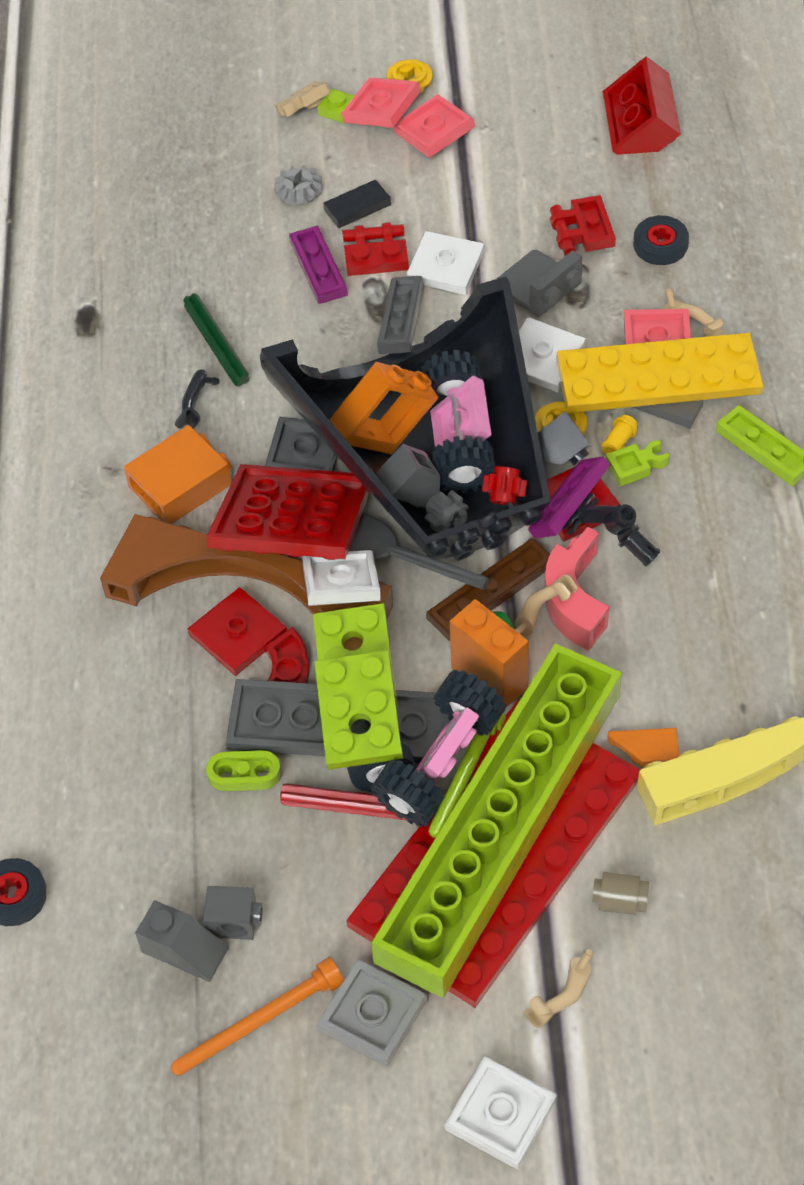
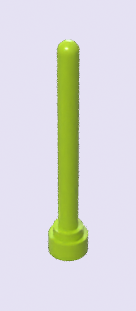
(461, 778)

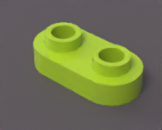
(244, 770)

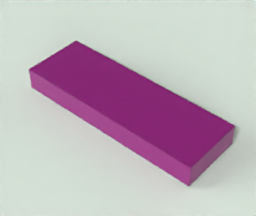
(318, 264)
(569, 497)

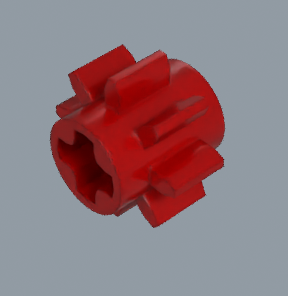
(504, 485)

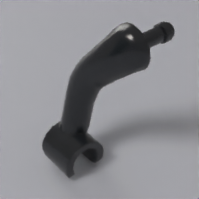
(189, 415)

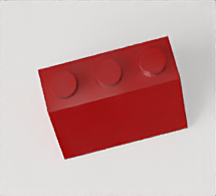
(641, 110)

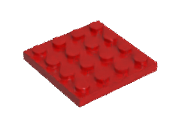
(289, 512)

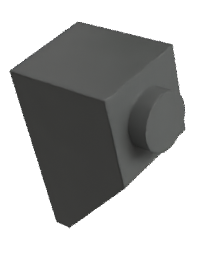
(180, 941)

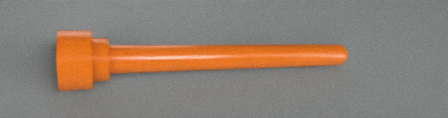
(323, 978)

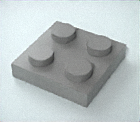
(372, 1012)

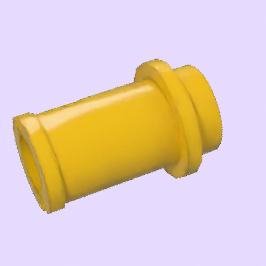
(623, 429)

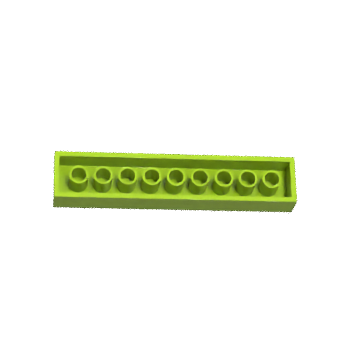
(496, 821)

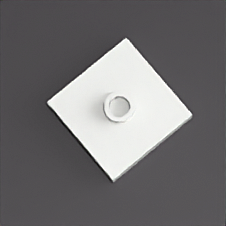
(446, 262)
(540, 349)
(341, 579)
(501, 1112)

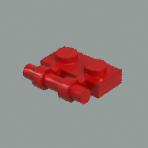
(591, 222)
(376, 256)

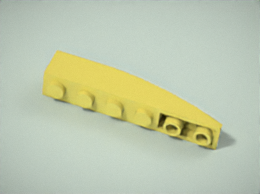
(721, 771)

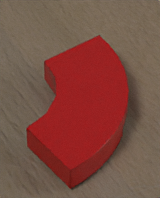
(288, 658)

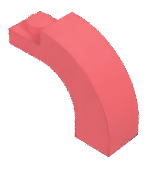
(580, 616)

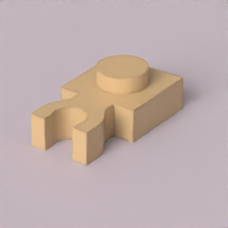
(308, 96)

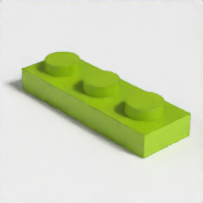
(763, 444)

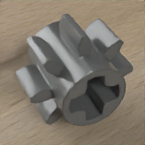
(444, 510)

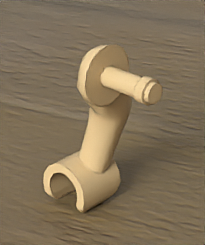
(712, 326)
(527, 618)
(578, 975)

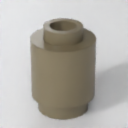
(621, 893)

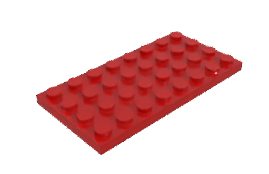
(572, 829)

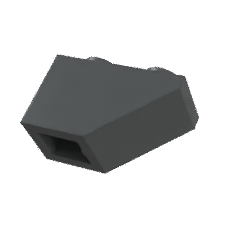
(410, 476)

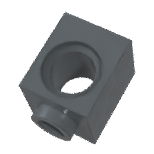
(232, 912)

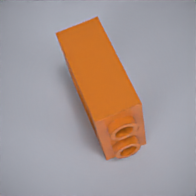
(389, 432)

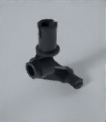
(618, 521)

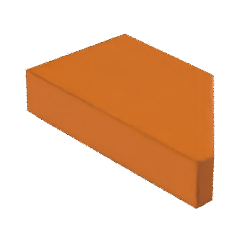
(646, 744)

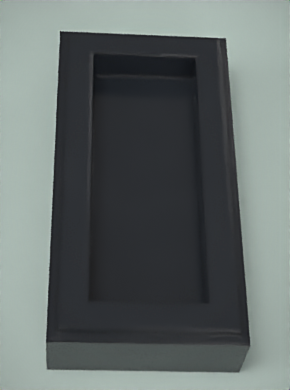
(357, 203)

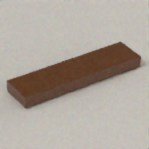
(505, 580)

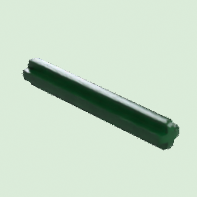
(216, 339)

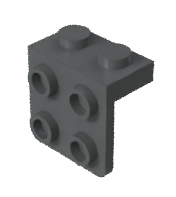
(541, 282)

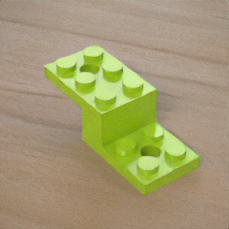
(356, 687)

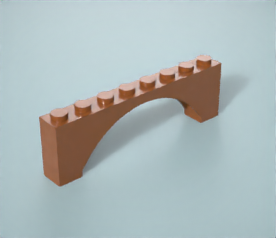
(164, 554)

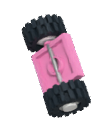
(459, 421)
(471, 710)

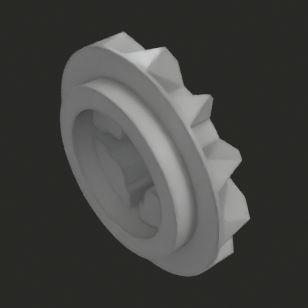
(304, 192)

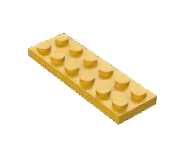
(659, 372)

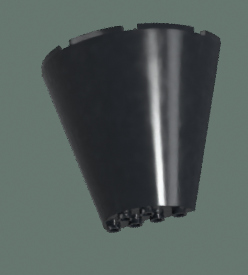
(492, 335)

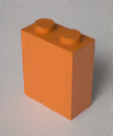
(178, 474)
(490, 650)

